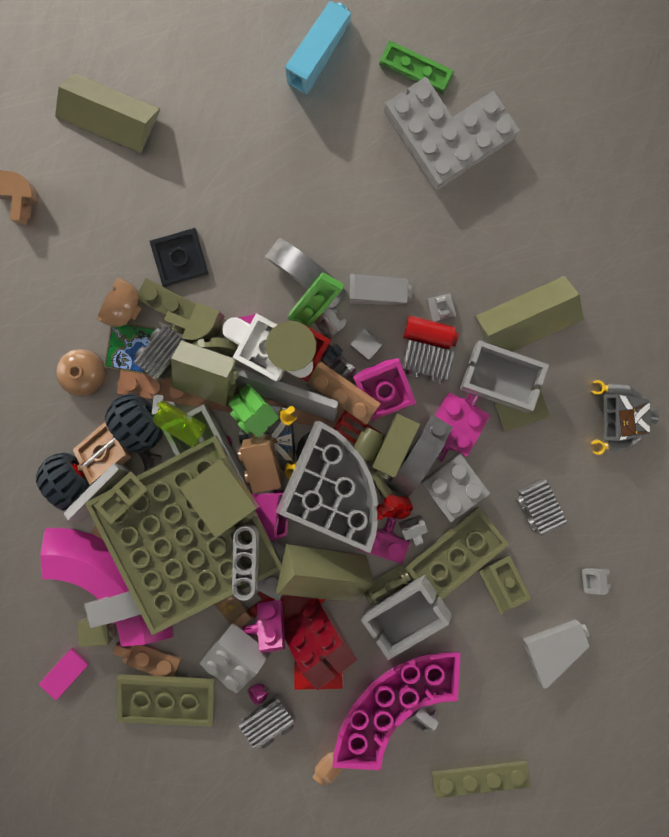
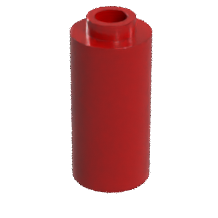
(430, 333)

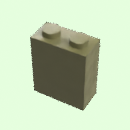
(204, 373)
(394, 446)
(220, 498)

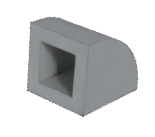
(366, 344)

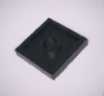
(179, 257)

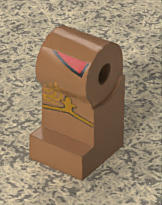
(234, 611)

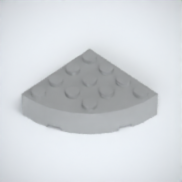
(332, 490)

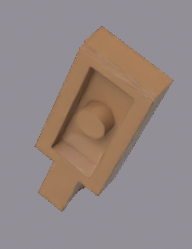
(148, 659)

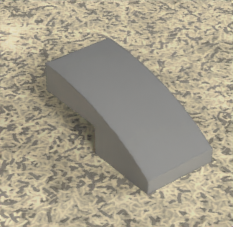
(111, 609)

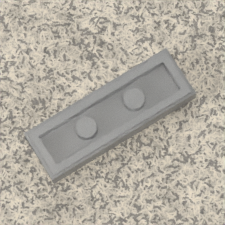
(78, 510)

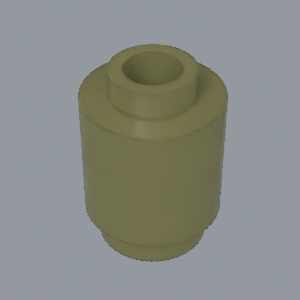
(369, 444)

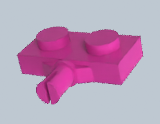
(388, 544)
(269, 626)

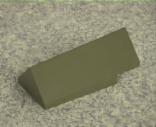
(105, 112)
(532, 315)
(324, 574)

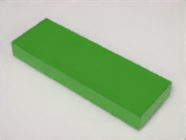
(415, 66)
(316, 300)

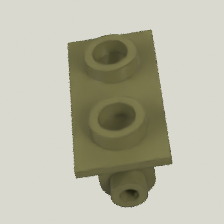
(388, 584)

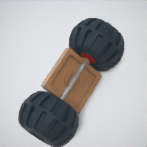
(126, 427)

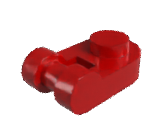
(394, 507)

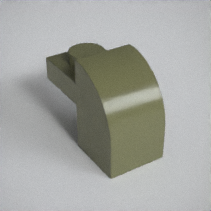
(202, 325)

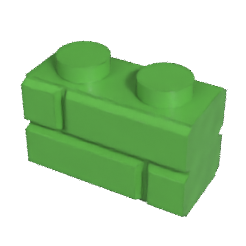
(252, 411)

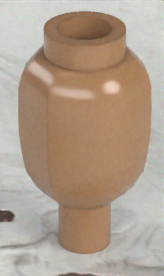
(324, 772)

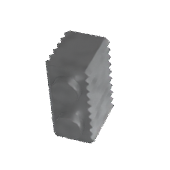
(157, 356)
(428, 361)
(541, 507)
(267, 722)

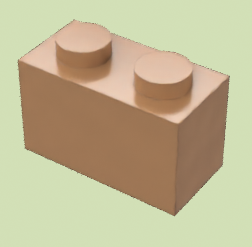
(261, 464)

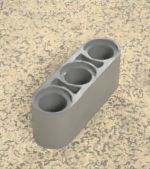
(240, 572)

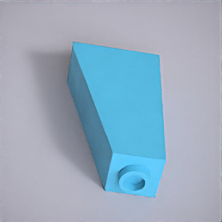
(317, 47)

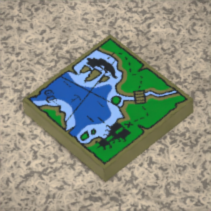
(124, 344)

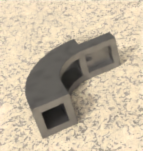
(298, 266)
(420, 457)

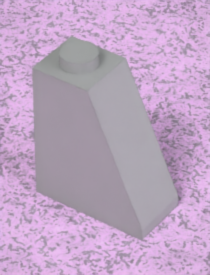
(378, 290)
(556, 650)

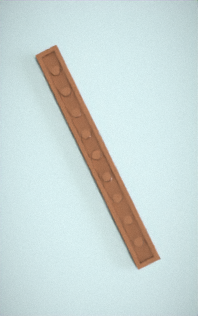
(147, 387)

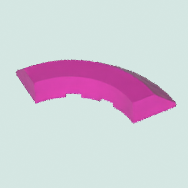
(88, 563)
(389, 703)

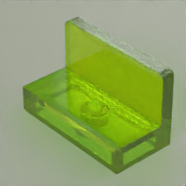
(178, 423)

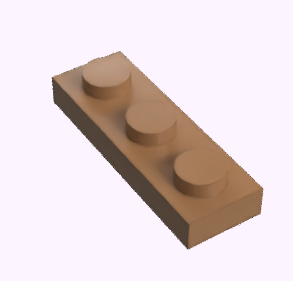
(343, 391)

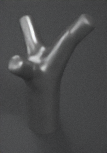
(147, 458)

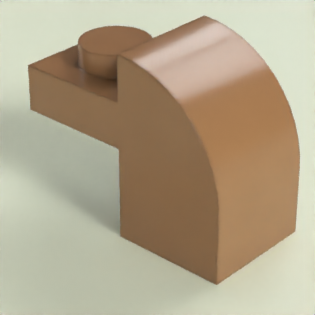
(21, 192)

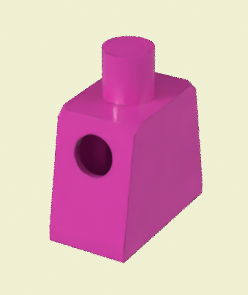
(274, 523)

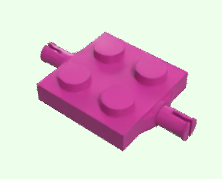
(466, 423)

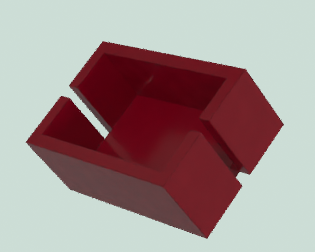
(317, 637)

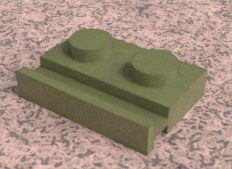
(504, 584)

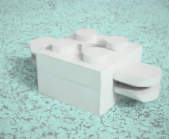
(252, 346)

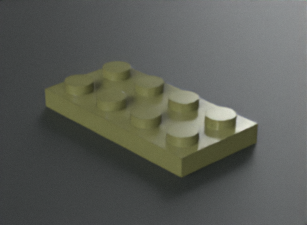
(458, 553)
(165, 700)

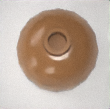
(120, 304)
(81, 372)

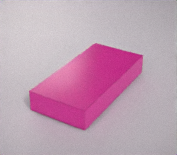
(64, 673)

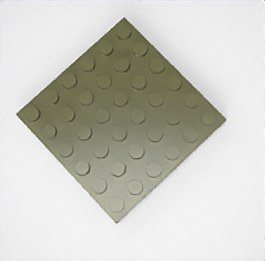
(168, 550)

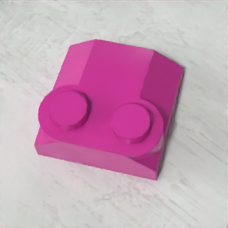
(387, 385)

